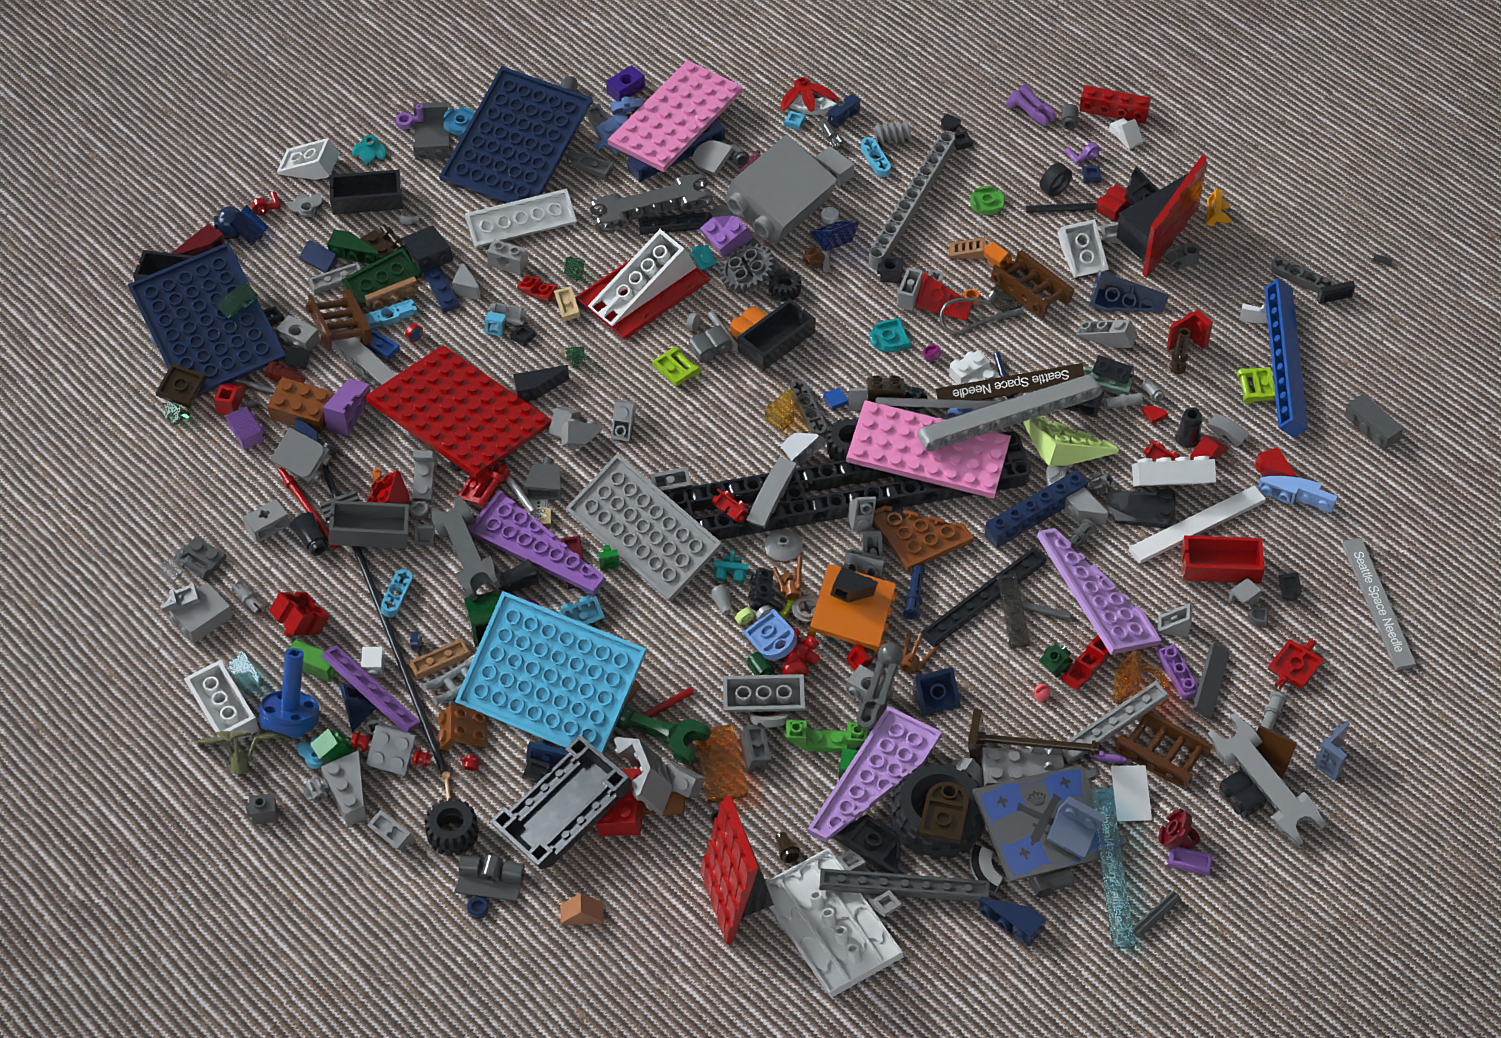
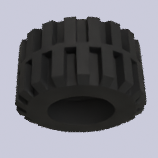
(837, 435)
(456, 840)

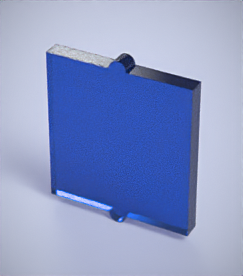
(248, 225)

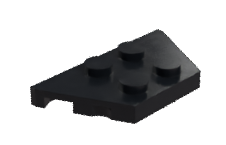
(1139, 187)
(872, 842)

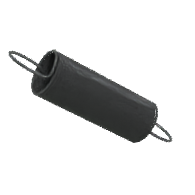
(1382, 259)

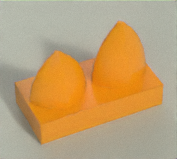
(1215, 205)

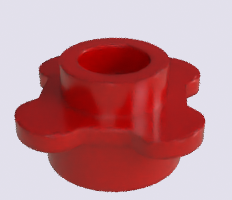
(471, 762)

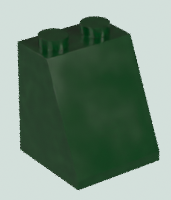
(480, 612)

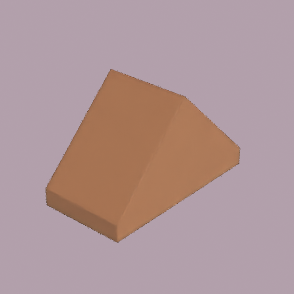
(581, 910)

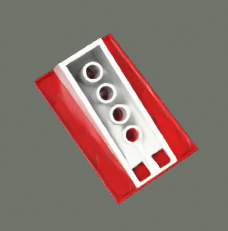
(644, 286)

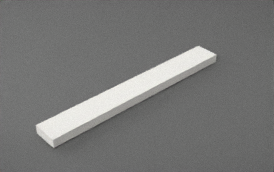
(1197, 524)

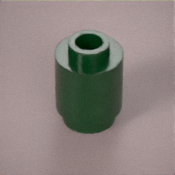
(759, 664)

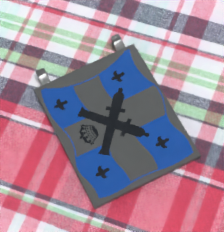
(1022, 814)

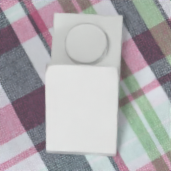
(1127, 132)

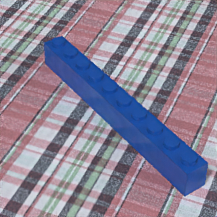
(1285, 358)

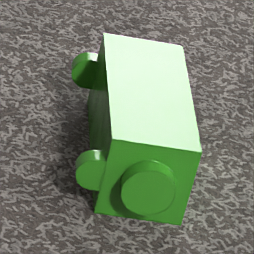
(313, 662)

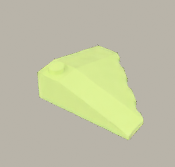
(1063, 445)

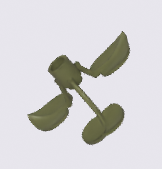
(238, 759)

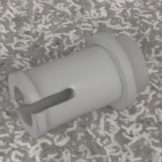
(1155, 393)

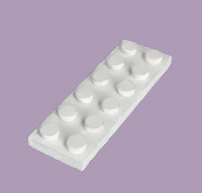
(520, 218)

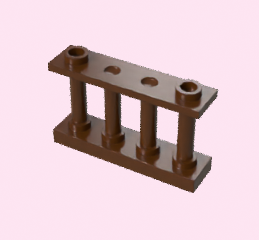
(1041, 275)
(351, 311)
(1162, 766)

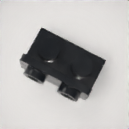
(1113, 369)

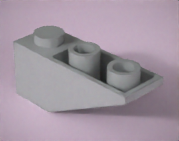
(1109, 333)

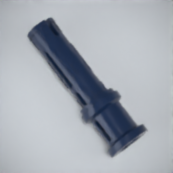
(913, 599)

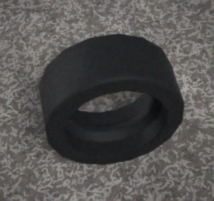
(1055, 179)

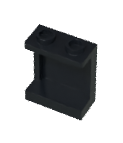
(427, 248)

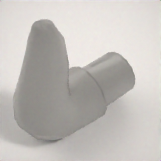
(408, 219)

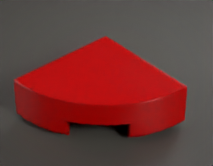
(1154, 413)

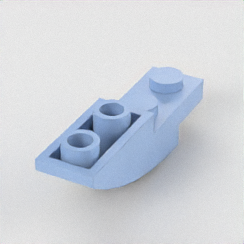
(1292, 488)

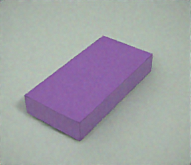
(1190, 860)

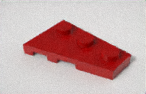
(934, 295)

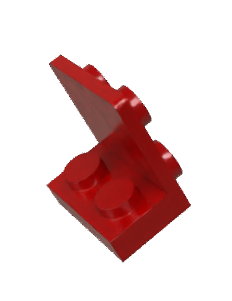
(1198, 325)

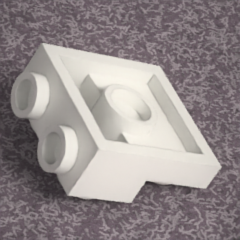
(971, 368)

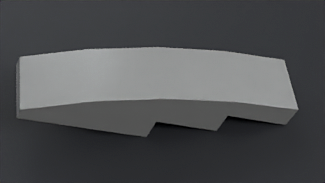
(771, 492)

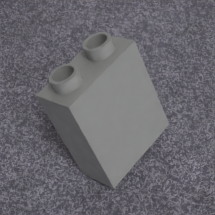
(780, 190)

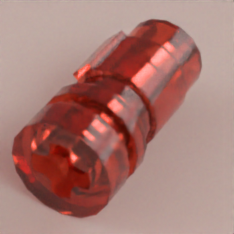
(276, 371)

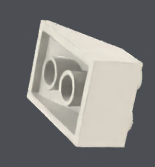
(310, 160)
(1083, 248)

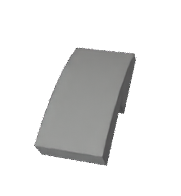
(1223, 425)

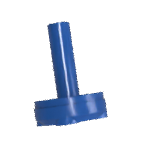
(290, 710)

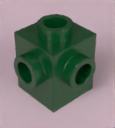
(1056, 659)

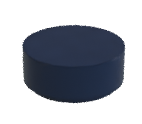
(416, 641)
(477, 908)

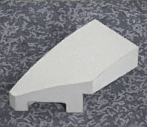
(1253, 314)

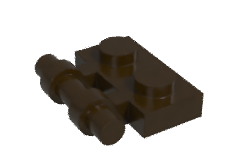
(378, 241)

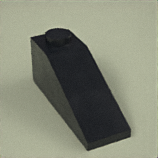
(537, 383)

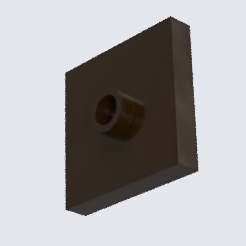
(180, 385)

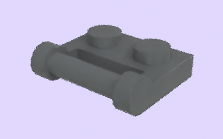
(204, 554)

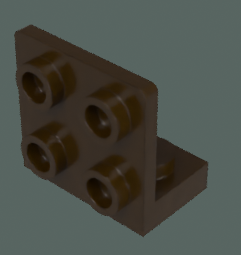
(886, 388)

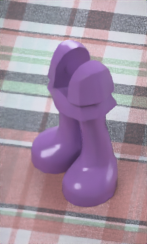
(1041, 115)

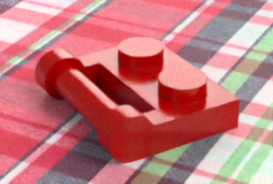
(474, 487)

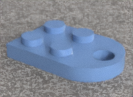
(770, 634)

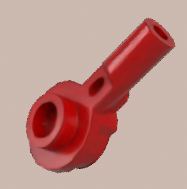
(504, 471)

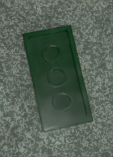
(381, 274)

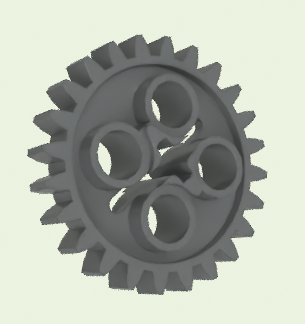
(760, 261)

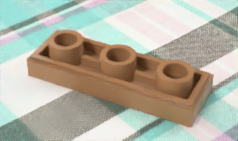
(391, 294)

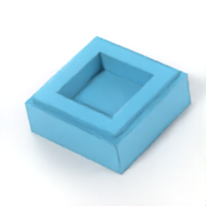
(795, 120)

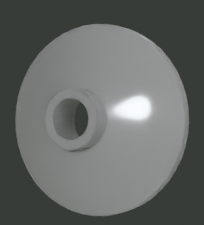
(783, 551)

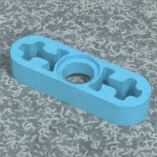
(869, 142)
(397, 600)

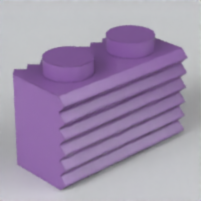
(245, 427)

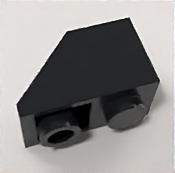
(852, 586)

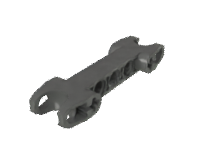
(620, 211)
(475, 571)

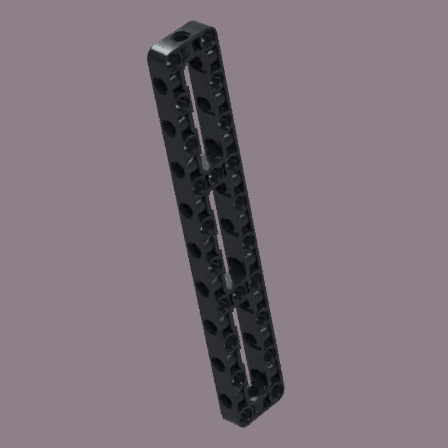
(804, 510)

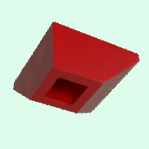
(389, 490)

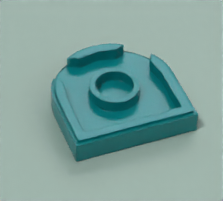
(889, 336)

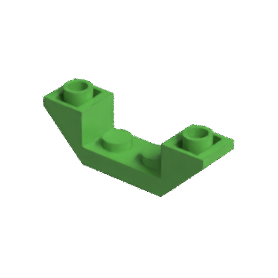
(824, 739)

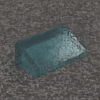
(244, 673)

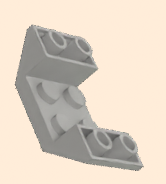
(654, 783)

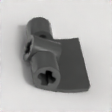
(490, 877)

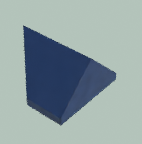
(356, 705)

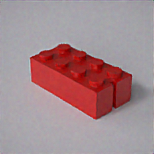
(1222, 559)

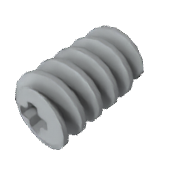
(892, 132)

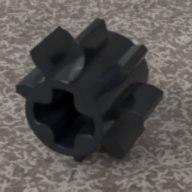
(916, 393)

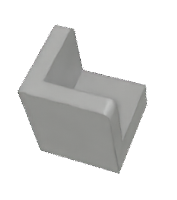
(1245, 592)

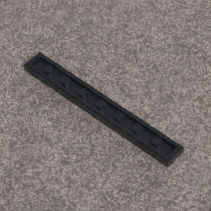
(980, 599)

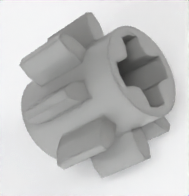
(316, 790)

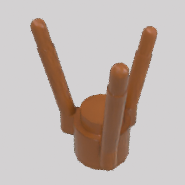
(792, 587)
(911, 661)

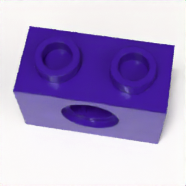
(625, 83)

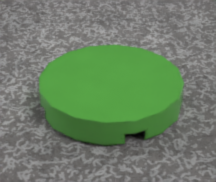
(987, 200)

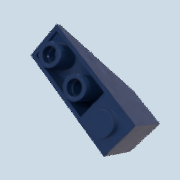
(1015, 918)

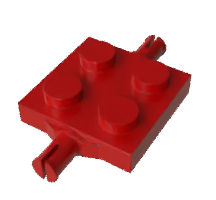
(1295, 664)

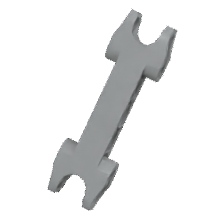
(1289, 808)

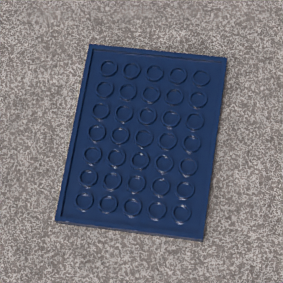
(515, 137)
(193, 331)

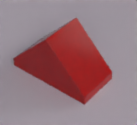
(1210, 447)

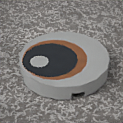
(770, 718)

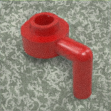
(261, 206)

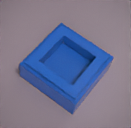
(835, 398)

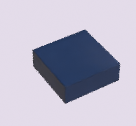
(1091, 174)

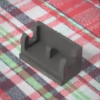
(755, 747)

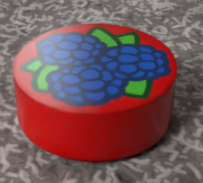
(414, 332)

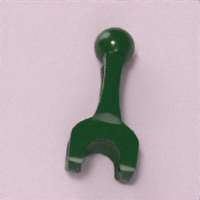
(674, 735)

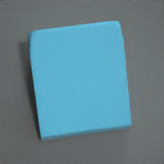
(495, 323)

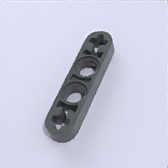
(1300, 279)
(808, 409)

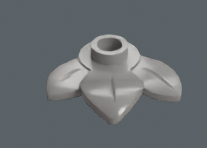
(305, 205)

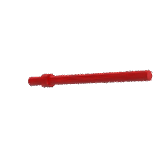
(290, 483)

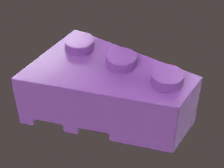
(346, 407)

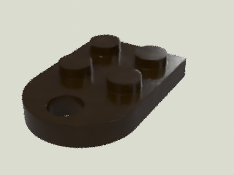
(944, 815)

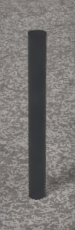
(1060, 207)

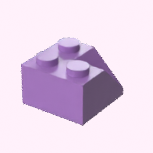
(726, 234)

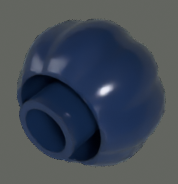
(223, 221)

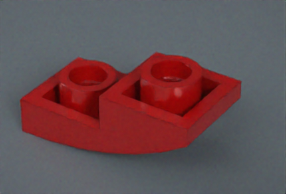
(537, 289)

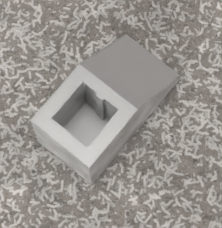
(623, 419)
(577, 434)
(861, 513)

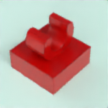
(859, 656)

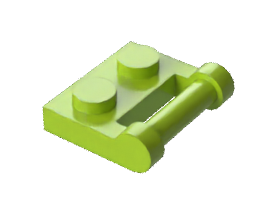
(672, 369)
(1262, 381)

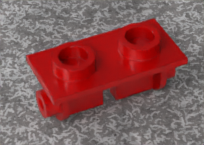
(1158, 451)
(725, 501)

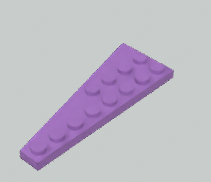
(518, 534)

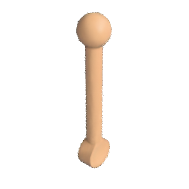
(446, 776)

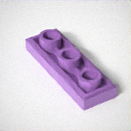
(1178, 671)

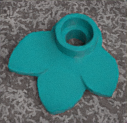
(369, 151)

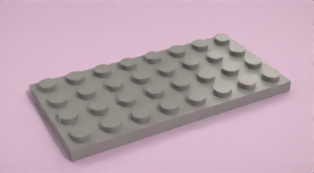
(644, 527)

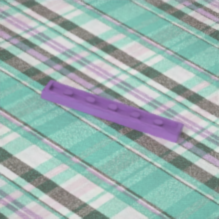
(371, 689)

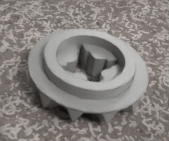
(799, 605)

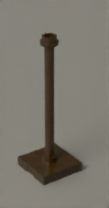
(978, 737)

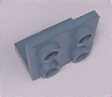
(1331, 756)
(1075, 827)

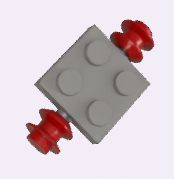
(391, 750)

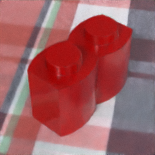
(1113, 202)

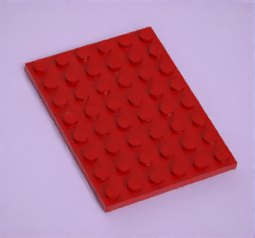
(458, 411)

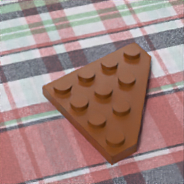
(919, 538)

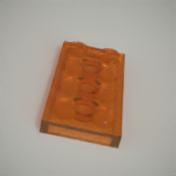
(721, 765)

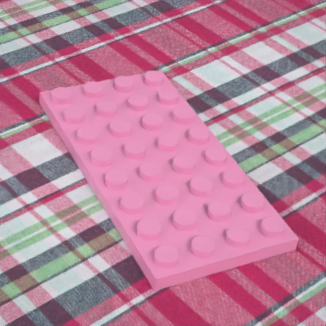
(675, 115)
(889, 443)

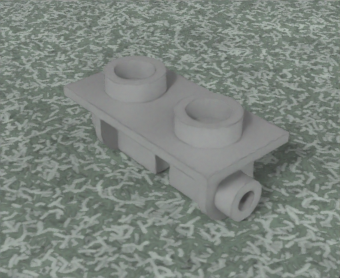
(515, 315)

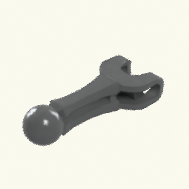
(871, 709)

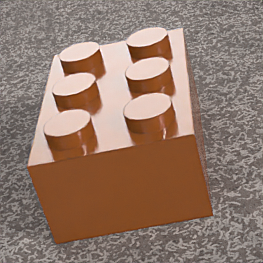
(299, 401)

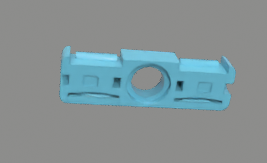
(399, 311)

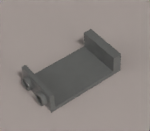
(430, 135)

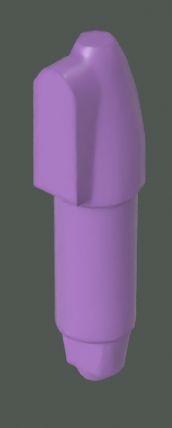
(1108, 758)

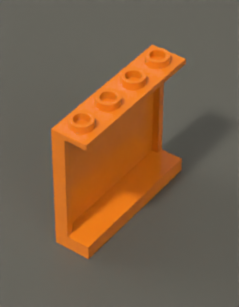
(857, 621)

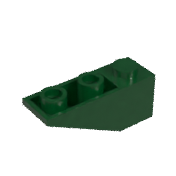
(352, 248)

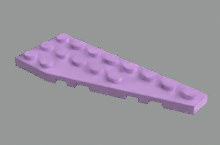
(886, 756)

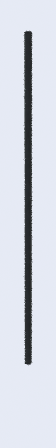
(392, 639)

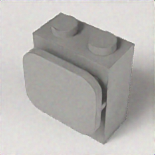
(301, 456)

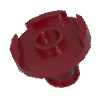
(1177, 831)

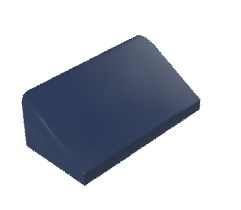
(318, 257)

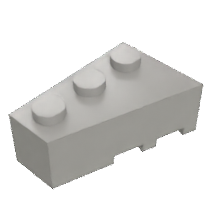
(346, 786)

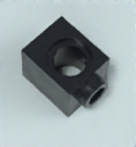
(890, 270)

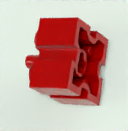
(298, 614)

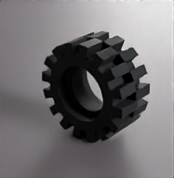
(785, 292)

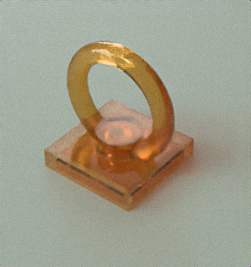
(1129, 678)

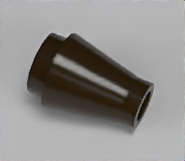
(787, 849)

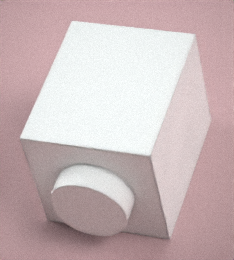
(373, 661)

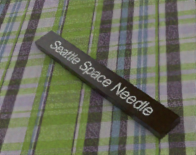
(1011, 384)

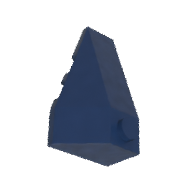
(1119, 294)

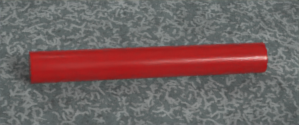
(668, 703)

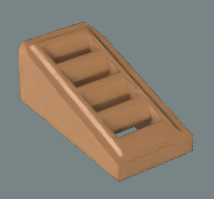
(976, 245)

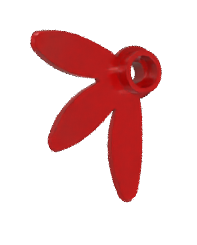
(805, 86)

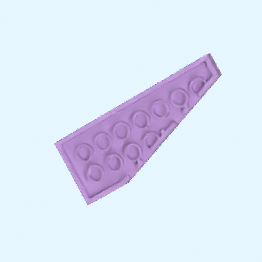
(1110, 612)

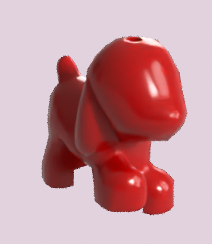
(800, 655)

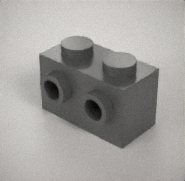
(865, 563)

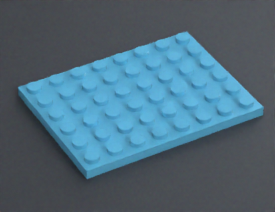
(550, 674)

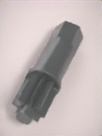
(830, 133)

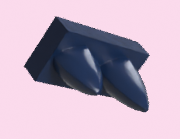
(545, 753)

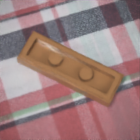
(439, 659)

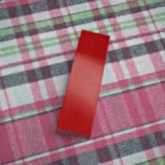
(1086, 664)

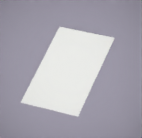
(1131, 793)

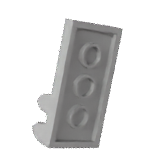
(1011, 764)

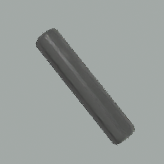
(1156, 914)

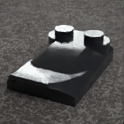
(1143, 508)

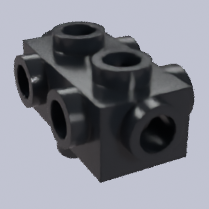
(761, 590)

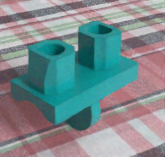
(739, 569)

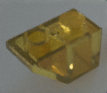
(781, 412)

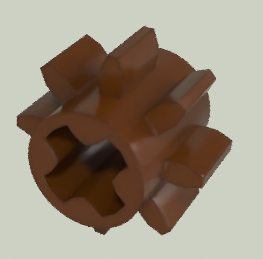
(813, 258)

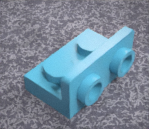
(586, 611)

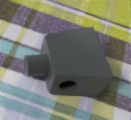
(544, 481)

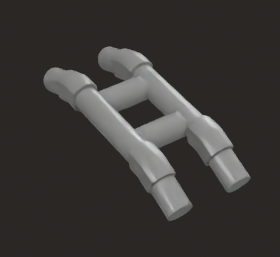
(447, 680)

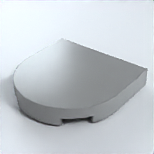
(712, 156)

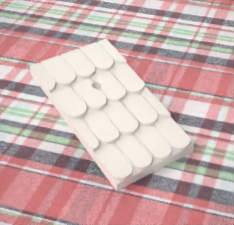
(831, 928)

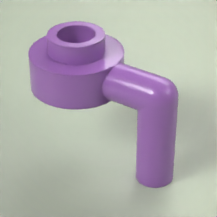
(406, 120)
(1089, 152)

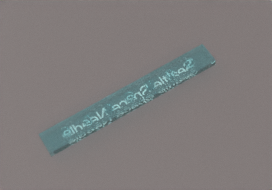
(1113, 871)

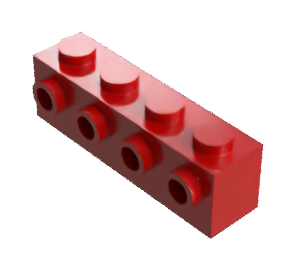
(1133, 106)

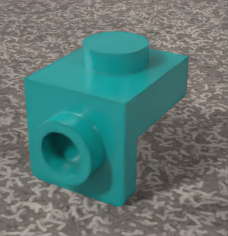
(703, 257)

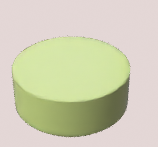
(744, 616)

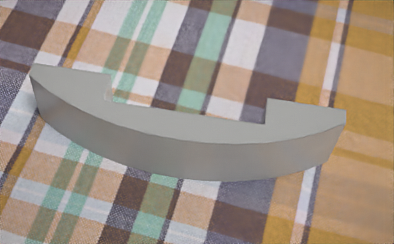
(884, 903)

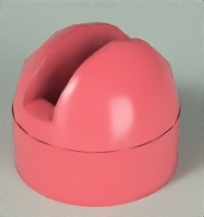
(1042, 695)

